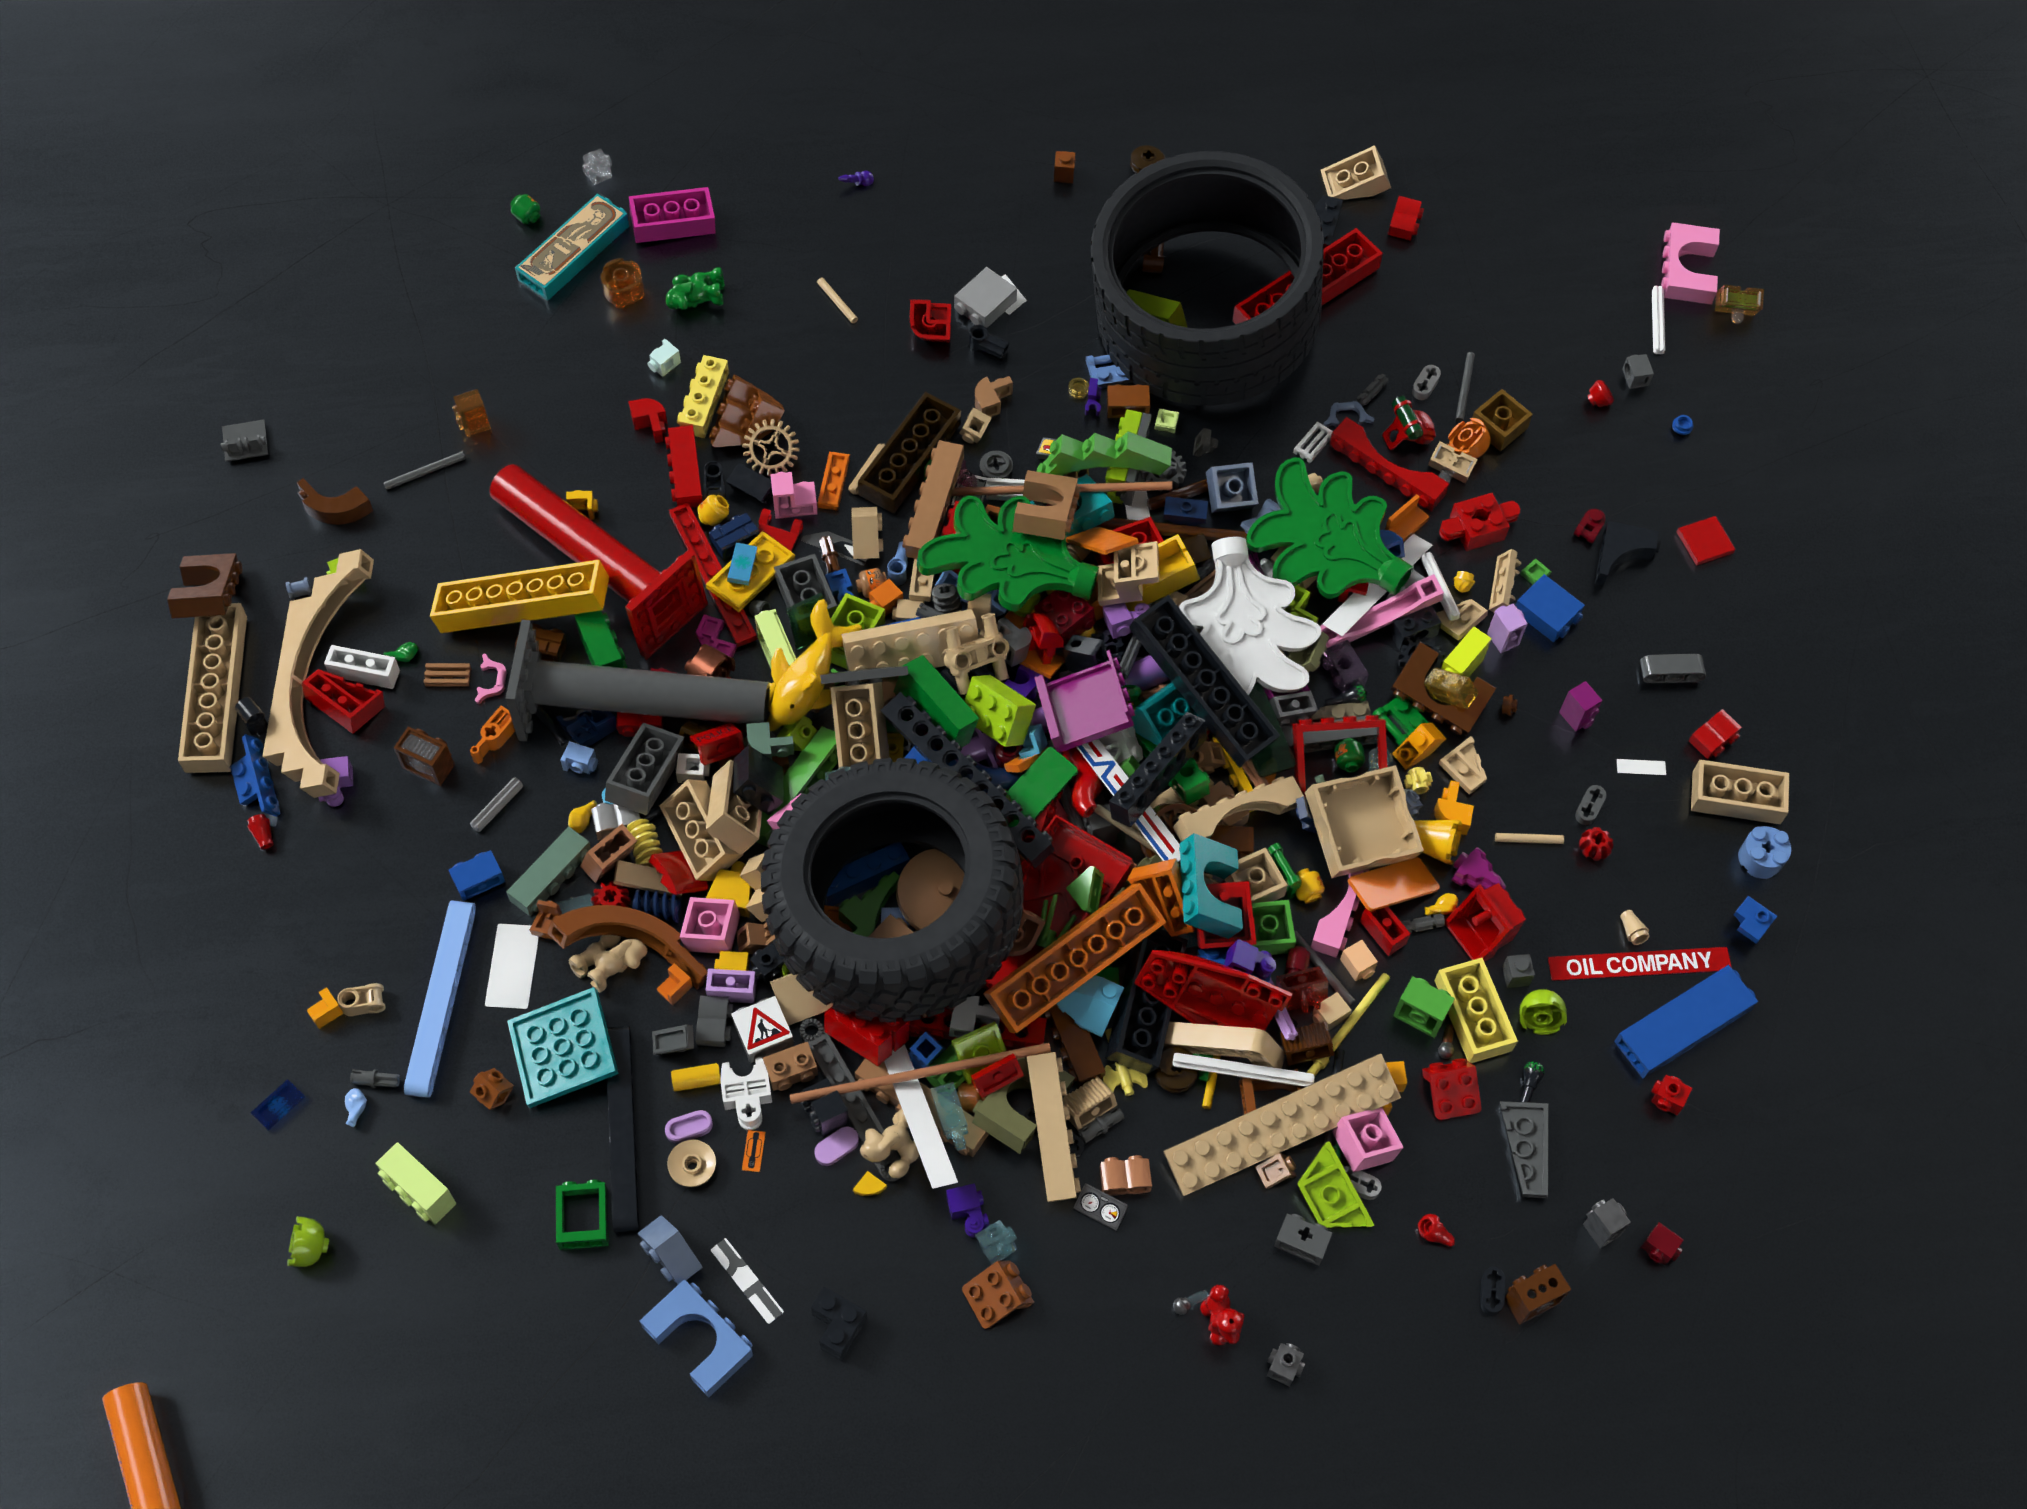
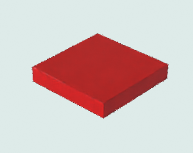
(1706, 540)

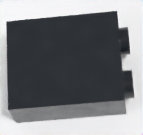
(758, 780)

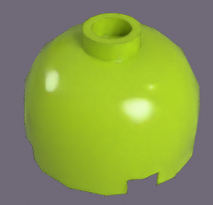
(1543, 1012)
(307, 1242)

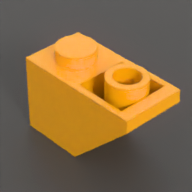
(1419, 745)

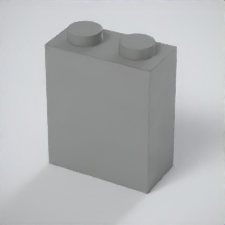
(985, 298)

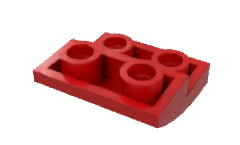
(676, 873)

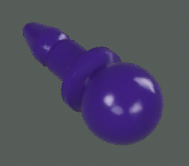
(860, 178)

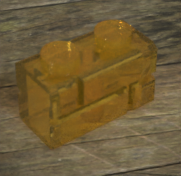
(1451, 688)

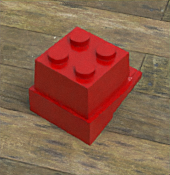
(1237, 895)
(1485, 921)

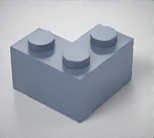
(669, 1248)

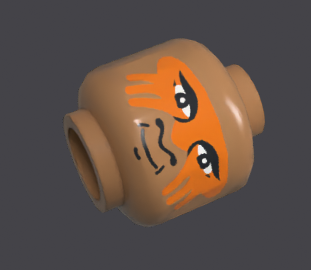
(869, 580)

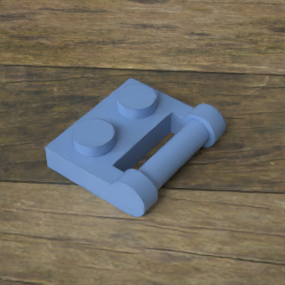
(1106, 375)

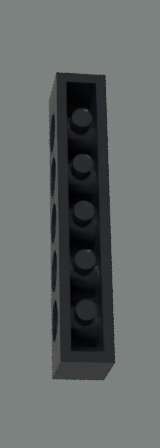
(1158, 769)

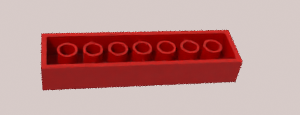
(1344, 265)

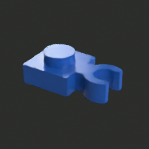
(839, 583)

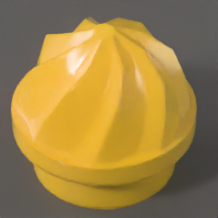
(1463, 581)

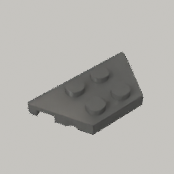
(873, 675)

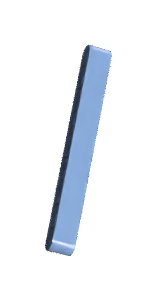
(439, 999)

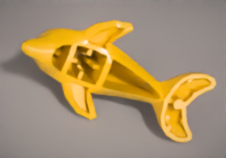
(799, 684)

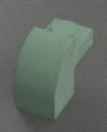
(760, 739)

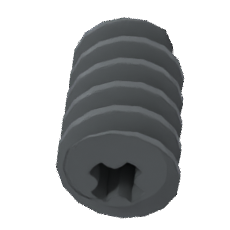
(946, 598)

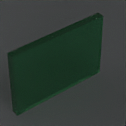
(801, 622)

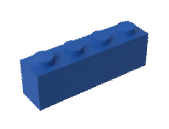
(866, 873)

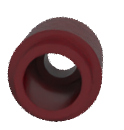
(1297, 959)

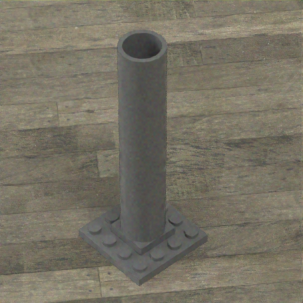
(625, 690)

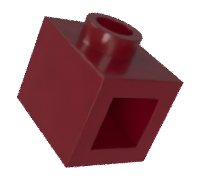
(1662, 1244)

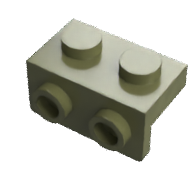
(1310, 657)

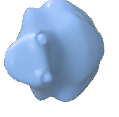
(355, 1104)

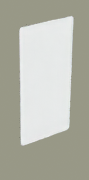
(512, 967)

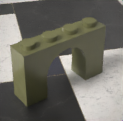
(1001, 1120)

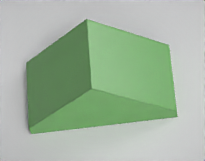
(1087, 889)

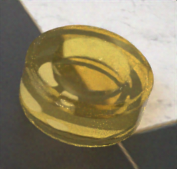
(1078, 388)

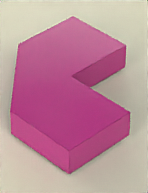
(709, 632)

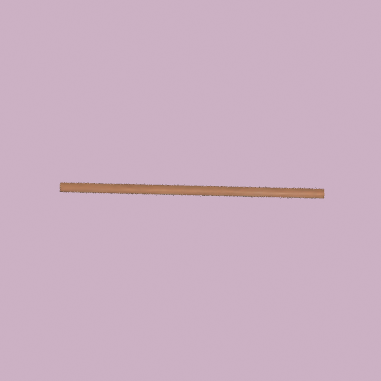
(1097, 487)
(918, 1073)

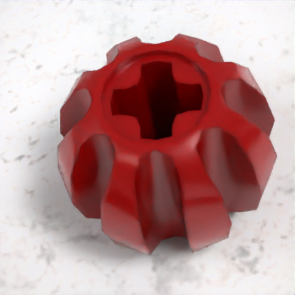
(1596, 843)

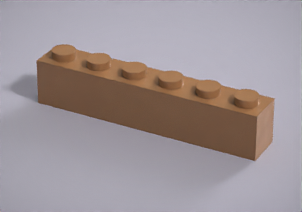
(934, 496)
(887, 1094)

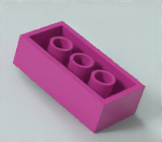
(672, 214)

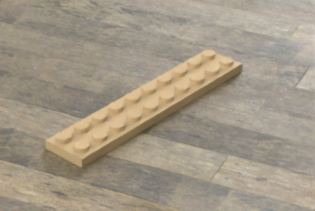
(1280, 1124)

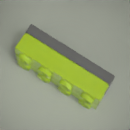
(1137, 424)

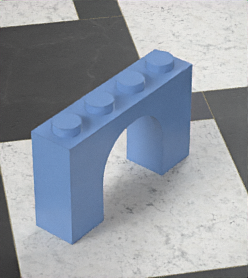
(686, 1305)

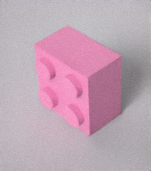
(710, 925)
(1367, 1139)

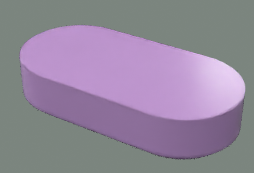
(688, 1126)
(836, 1146)

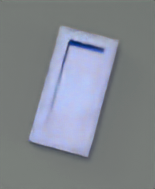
(277, 1104)

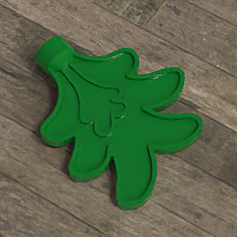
(1327, 534)
(1004, 559)

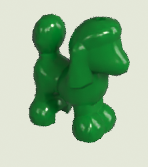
(696, 289)

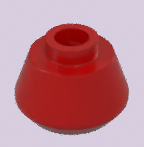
(1600, 394)

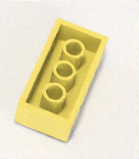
(1476, 1011)

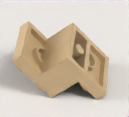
(1125, 578)

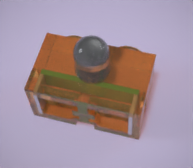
(1738, 302)

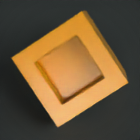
(325, 1010)

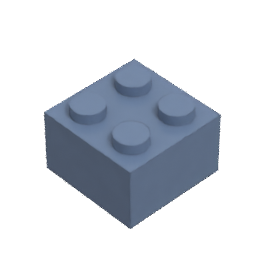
(1232, 487)

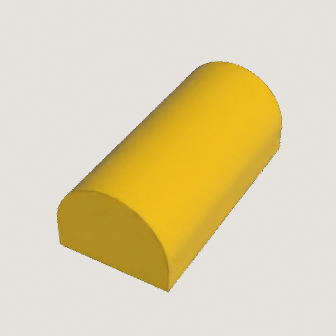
(696, 1077)

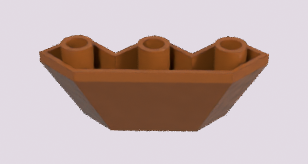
(740, 410)

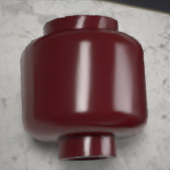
(1006, 754)

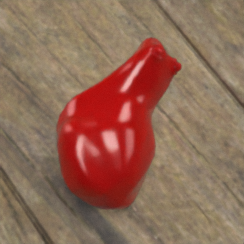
(1434, 1230)

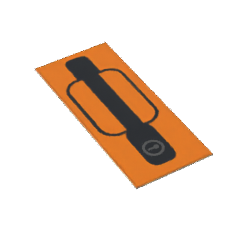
(753, 1151)

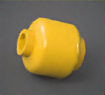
(713, 510)
(1311, 886)

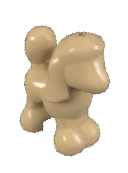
(609, 962)
(895, 1137)

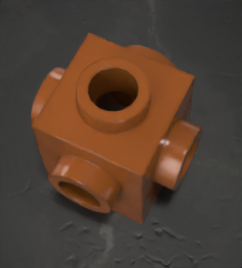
(491, 1088)

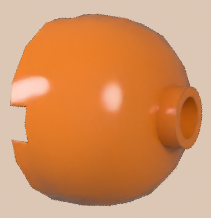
(1470, 438)

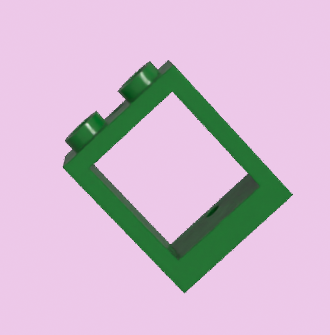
(582, 1239)

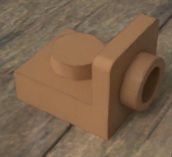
(1276, 1170)

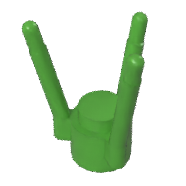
(1049, 936)

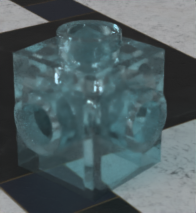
(997, 1241)

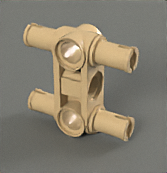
(976, 653)

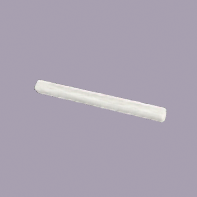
(1243, 1070)

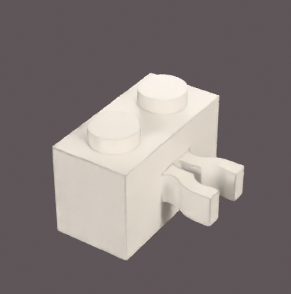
(1123, 745)

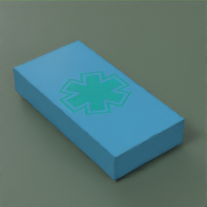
(742, 564)

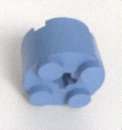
(1764, 852)

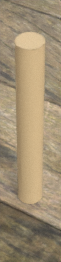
(837, 300)
(1529, 838)

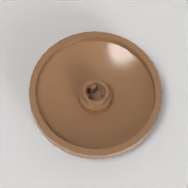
(928, 887)

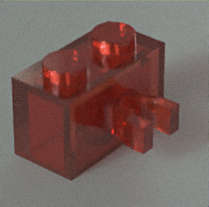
(1307, 988)

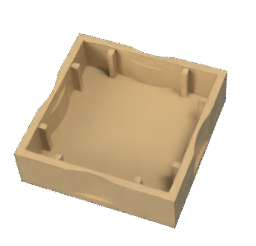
(1363, 821)

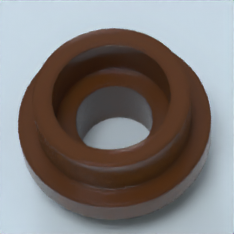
(1509, 705)

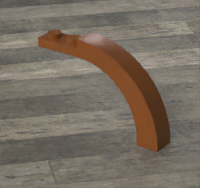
(627, 923)

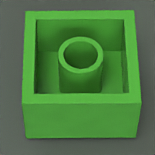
(1273, 926)
(1423, 1006)

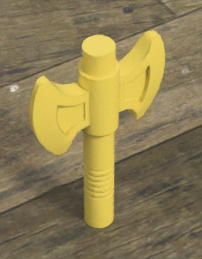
(1123, 1076)

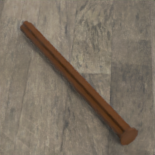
(1183, 531)

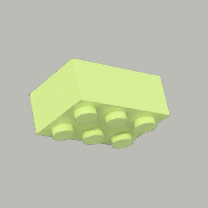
(415, 1184)

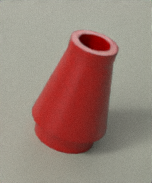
(261, 830)

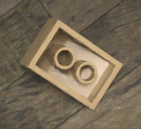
(1356, 176)

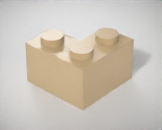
(865, 529)
(752, 875)

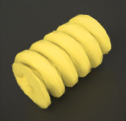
(646, 841)

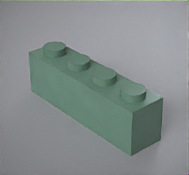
(549, 871)

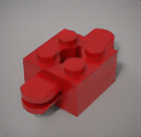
(1487, 528)

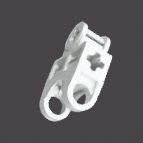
(746, 1093)

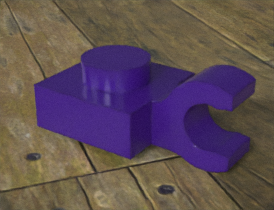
(1093, 394)

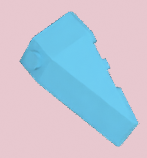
(1092, 1004)

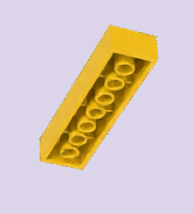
(520, 596)

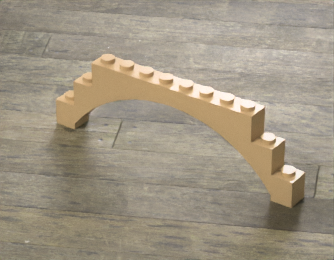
(306, 621)

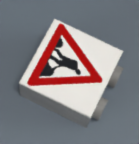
(762, 1028)

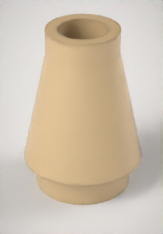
(1634, 928)

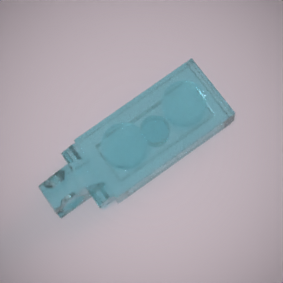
(950, 1114)

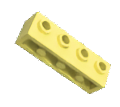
(704, 394)

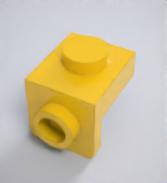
(583, 501)

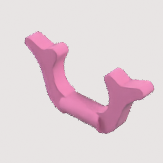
(500, 683)

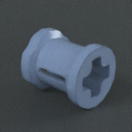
(298, 588)

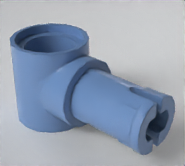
(898, 563)

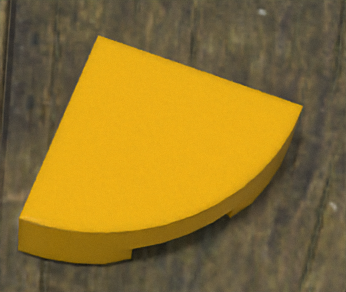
(869, 1185)

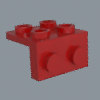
(1453, 1088)

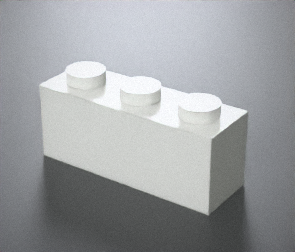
(362, 666)

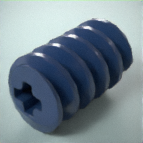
(658, 906)

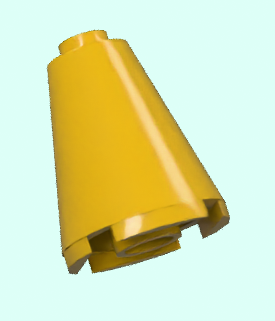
(1439, 838)

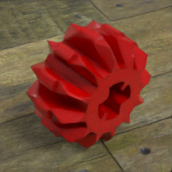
(616, 892)

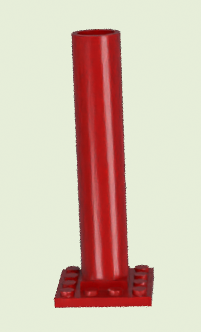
(656, 600)

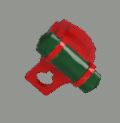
(1410, 423)

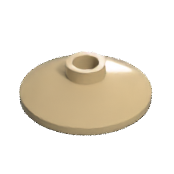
(691, 1152)

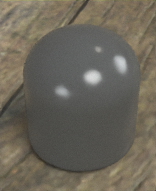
(756, 607)

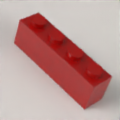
(685, 466)

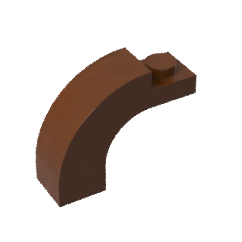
(334, 510)

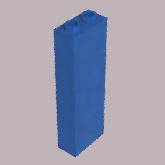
(1686, 1021)

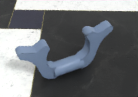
(1355, 406)

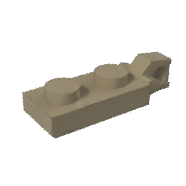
(1341, 710)

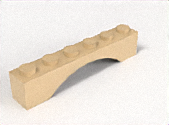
(1273, 798)

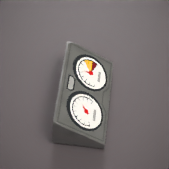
(1101, 1207)

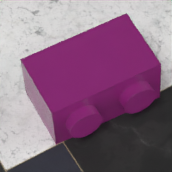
(1581, 706)

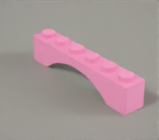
(1412, 599)
(1331, 928)

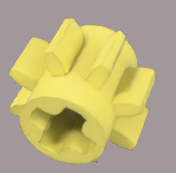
(1418, 780)

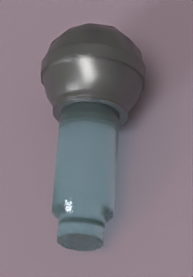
(1182, 1305)

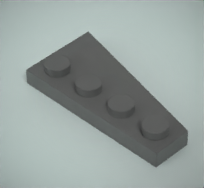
(1528, 1139)

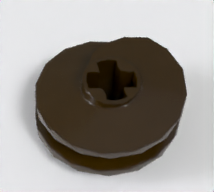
(1145, 156)
(1171, 1080)

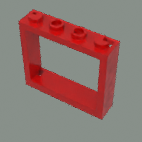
(1328, 723)

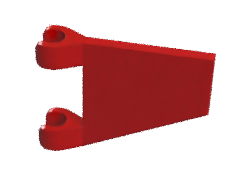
(784, 537)

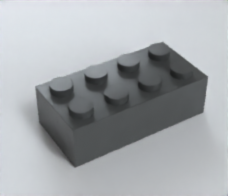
(644, 768)

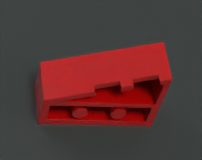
(342, 701)

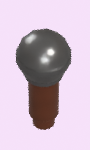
(1446, 1048)

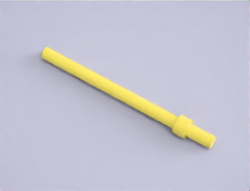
(1321, 1063)

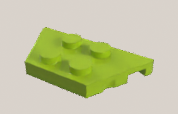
(1332, 1192)

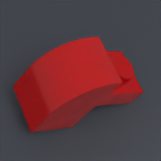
(651, 414)

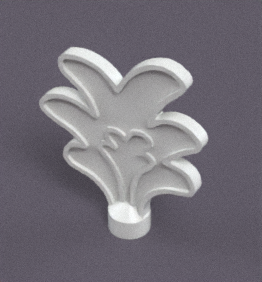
(1247, 621)

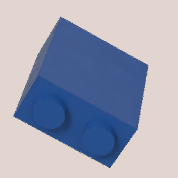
(1550, 608)

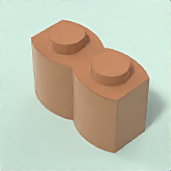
(1125, 1176)

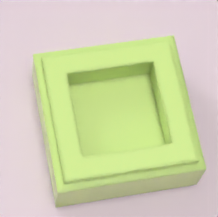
(1166, 420)

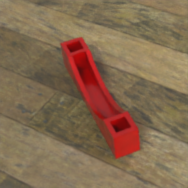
(1353, 442)

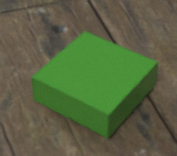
(1534, 571)

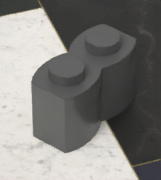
(713, 1021)

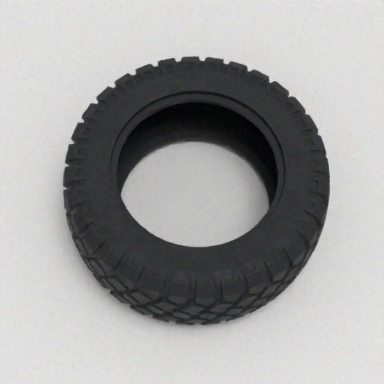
(876, 808)

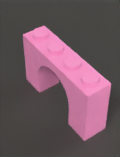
(1679, 281)

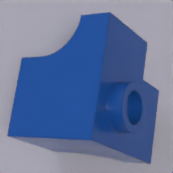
(1753, 919)

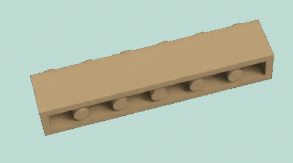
(1052, 1127)

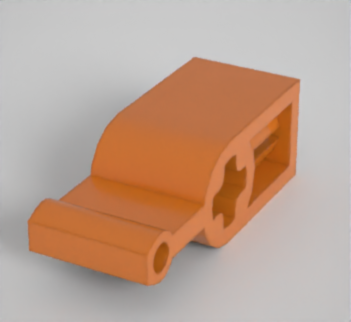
(494, 734)

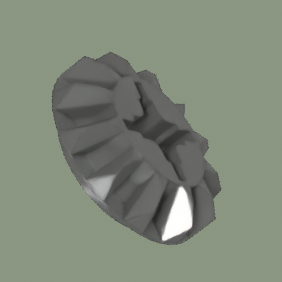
(1003, 461)

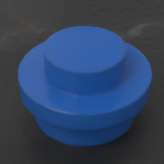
(1682, 425)

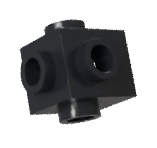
(767, 963)

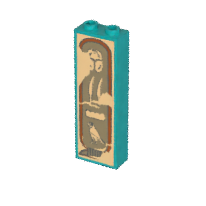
(572, 246)

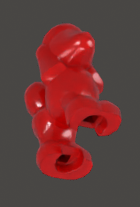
(1224, 1321)

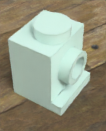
(664, 358)

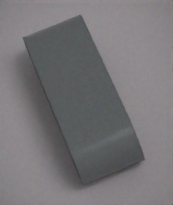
(1673, 668)

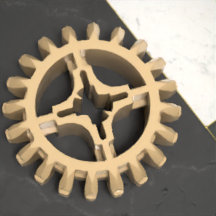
(753, 440)

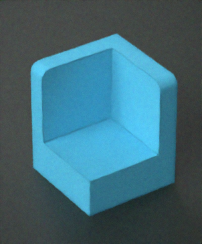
(1034, 741)

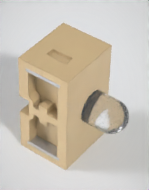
(1452, 464)

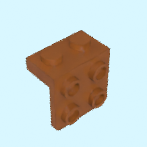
(997, 1293)

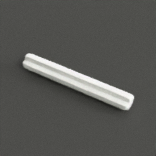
(1658, 320)
(1448, 602)

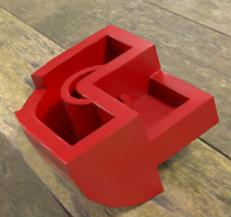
(930, 320)
(1044, 636)

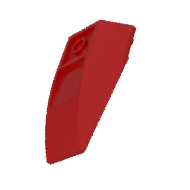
(1210, 991)

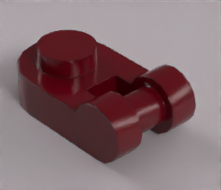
(1592, 520)

